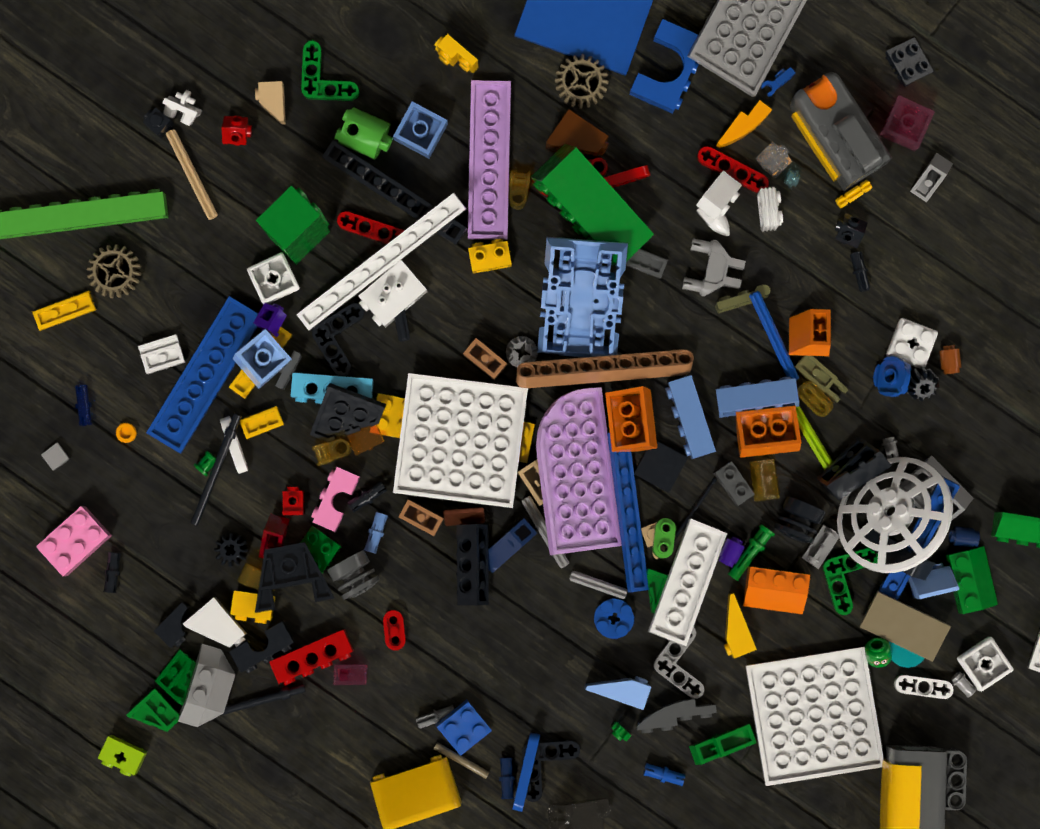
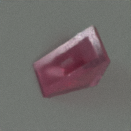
(350, 674)

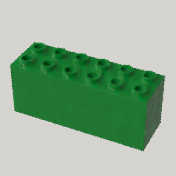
(589, 201)
(294, 224)

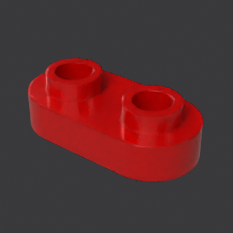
(392, 630)

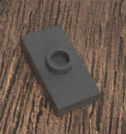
(647, 263)
(288, 370)

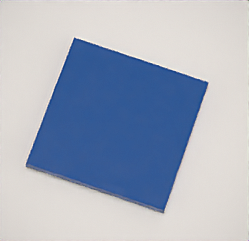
(588, 27)

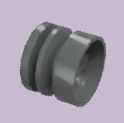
(353, 575)

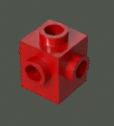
(235, 130)

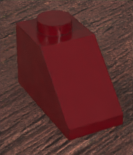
(274, 533)

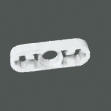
(235, 449)
(937, 694)

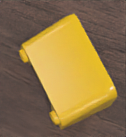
(415, 793)

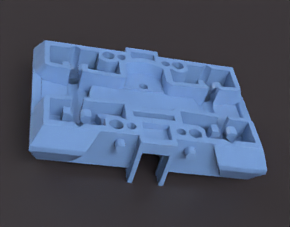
(582, 297)

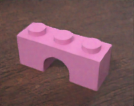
(326, 514)

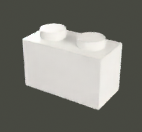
(719, 194)

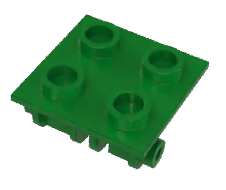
(321, 547)

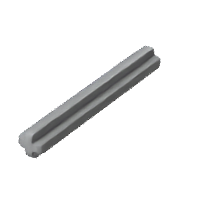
(540, 524)

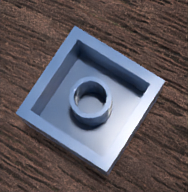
(420, 130)

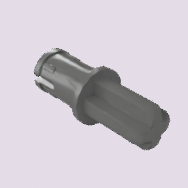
(433, 717)

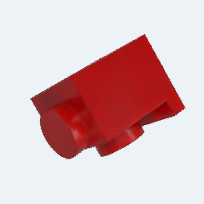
(298, 507)

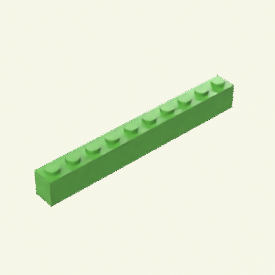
(83, 215)

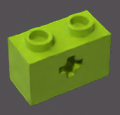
(115, 746)

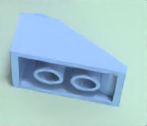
(627, 690)

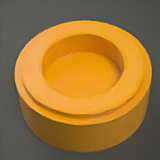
(126, 432)

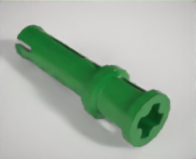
(756, 544)

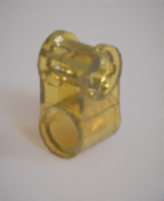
(519, 185)
(330, 451)
(250, 576)

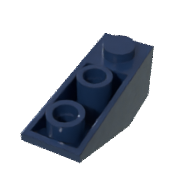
(510, 544)

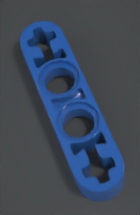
(526, 772)

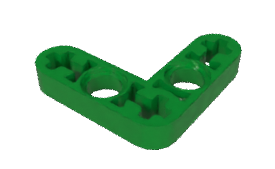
(320, 85)
(838, 575)

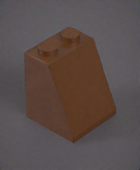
(580, 134)

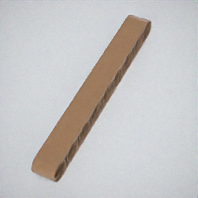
(613, 364)

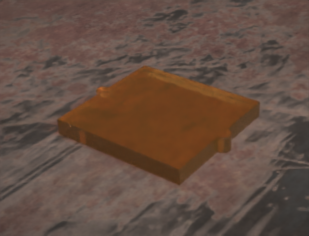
(365, 439)

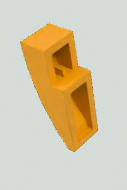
(744, 124)

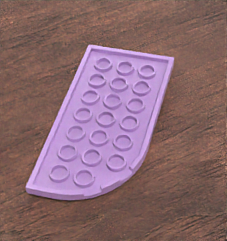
(577, 474)

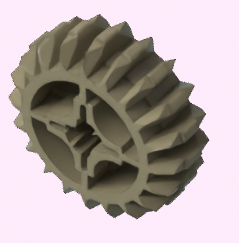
(572, 66)
(98, 264)

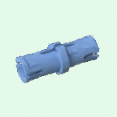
(375, 532)

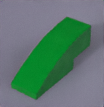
(722, 744)

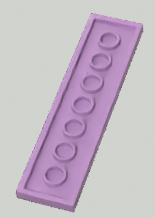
(489, 160)

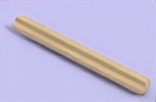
(191, 174)

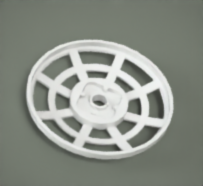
(899, 520)

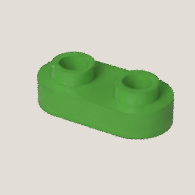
(662, 537)

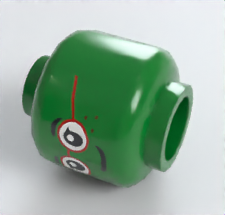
(878, 652)

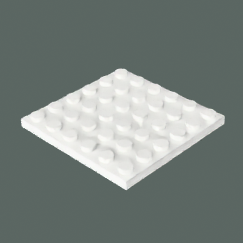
(460, 440)
(815, 716)

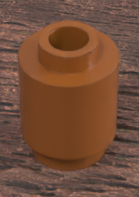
(950, 359)

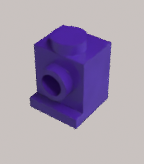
(270, 318)

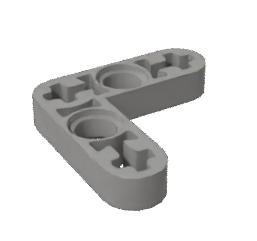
(672, 660)

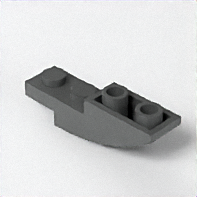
(667, 715)

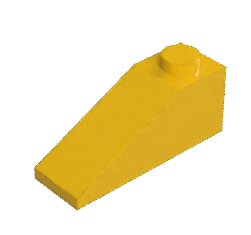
(737, 633)

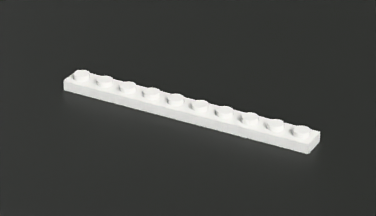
(381, 261)

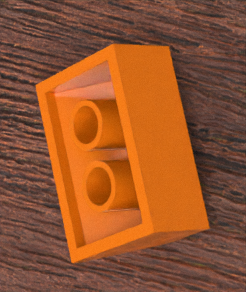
(631, 420)
(768, 431)
(776, 590)

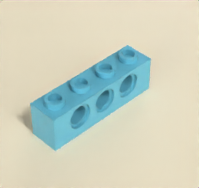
(301, 381)

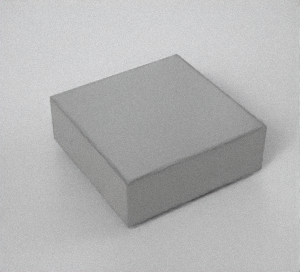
(55, 456)

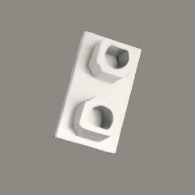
(189, 111)

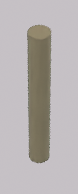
(461, 760)

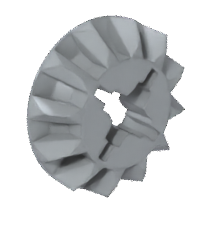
(517, 343)

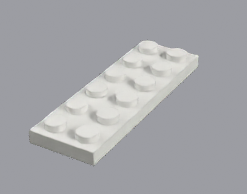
(687, 582)

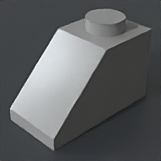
(931, 177)

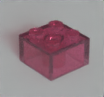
(906, 123)

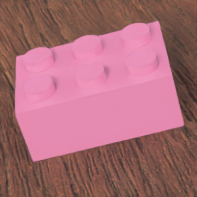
(73, 541)

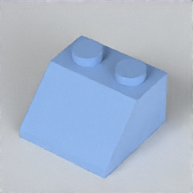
(261, 358)
(938, 582)

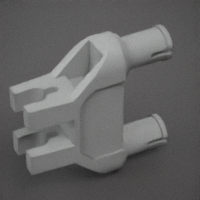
(716, 268)

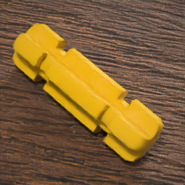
(853, 194)

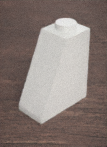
(217, 624)

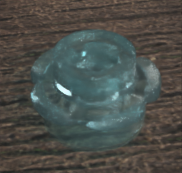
(792, 178)

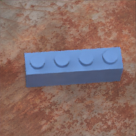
(757, 396)
(691, 417)

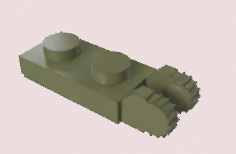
(743, 299)
(820, 375)

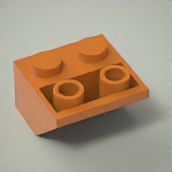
(810, 333)

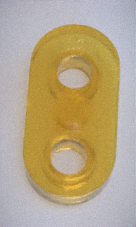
(815, 399)

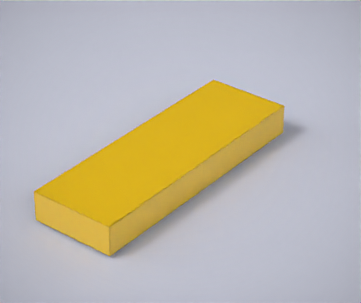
(64, 310)

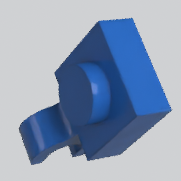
(781, 78)

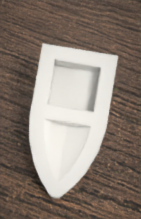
(719, 225)

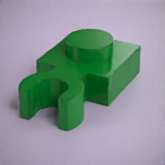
(620, 732)

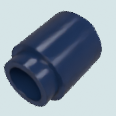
(964, 537)

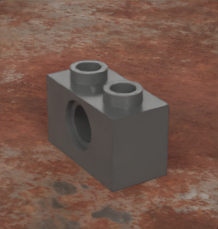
(734, 483)

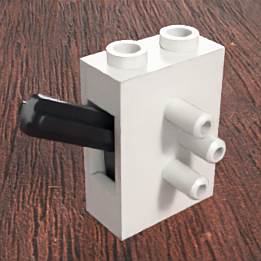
(392, 296)

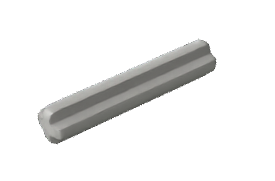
(598, 584)

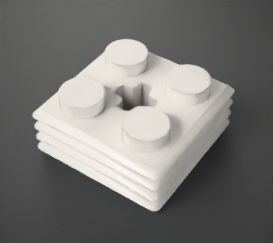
(768, 205)
(261, 273)
(923, 336)
(997, 667)

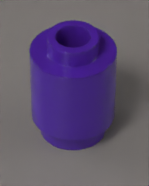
(731, 551)

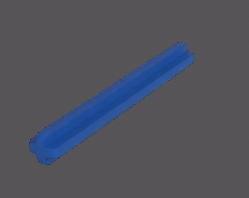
(773, 335)

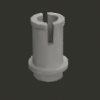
(890, 447)
(963, 684)

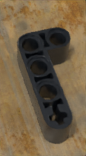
(920, 571)

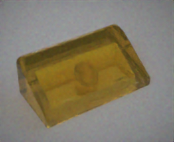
(764, 480)

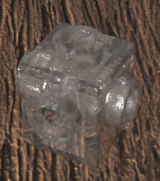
(774, 159)

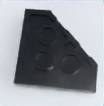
(345, 413)

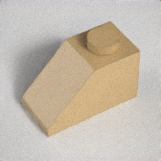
(272, 99)

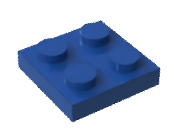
(463, 727)

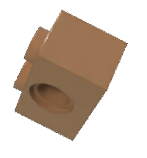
(485, 359)
(421, 517)

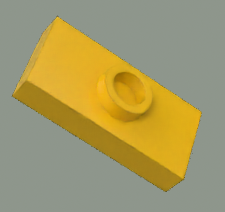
(261, 422)

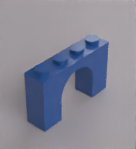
(668, 94)

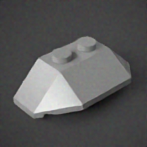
(208, 687)

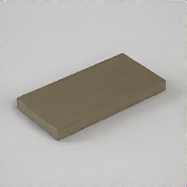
(905, 626)

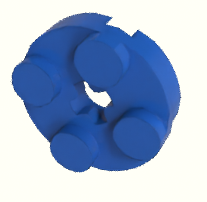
(901, 379)
(607, 609)

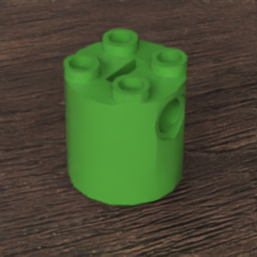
(371, 136)

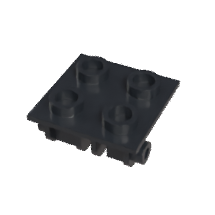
(909, 62)

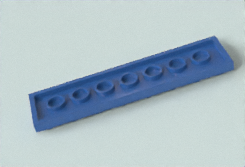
(204, 376)

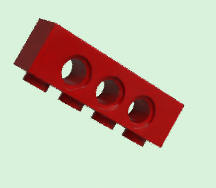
(281, 665)

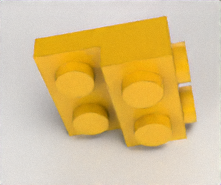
(451, 52)

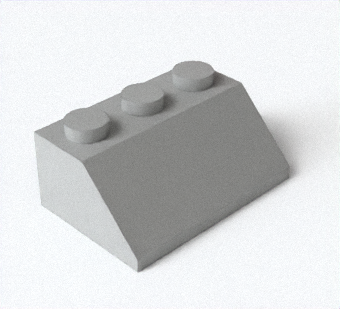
(961, 499)

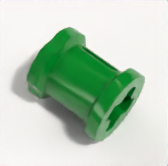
(205, 463)

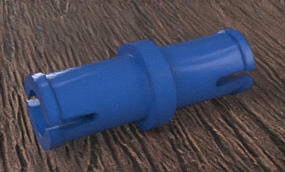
(664, 774)

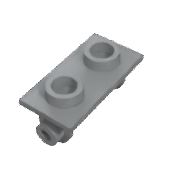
(821, 546)

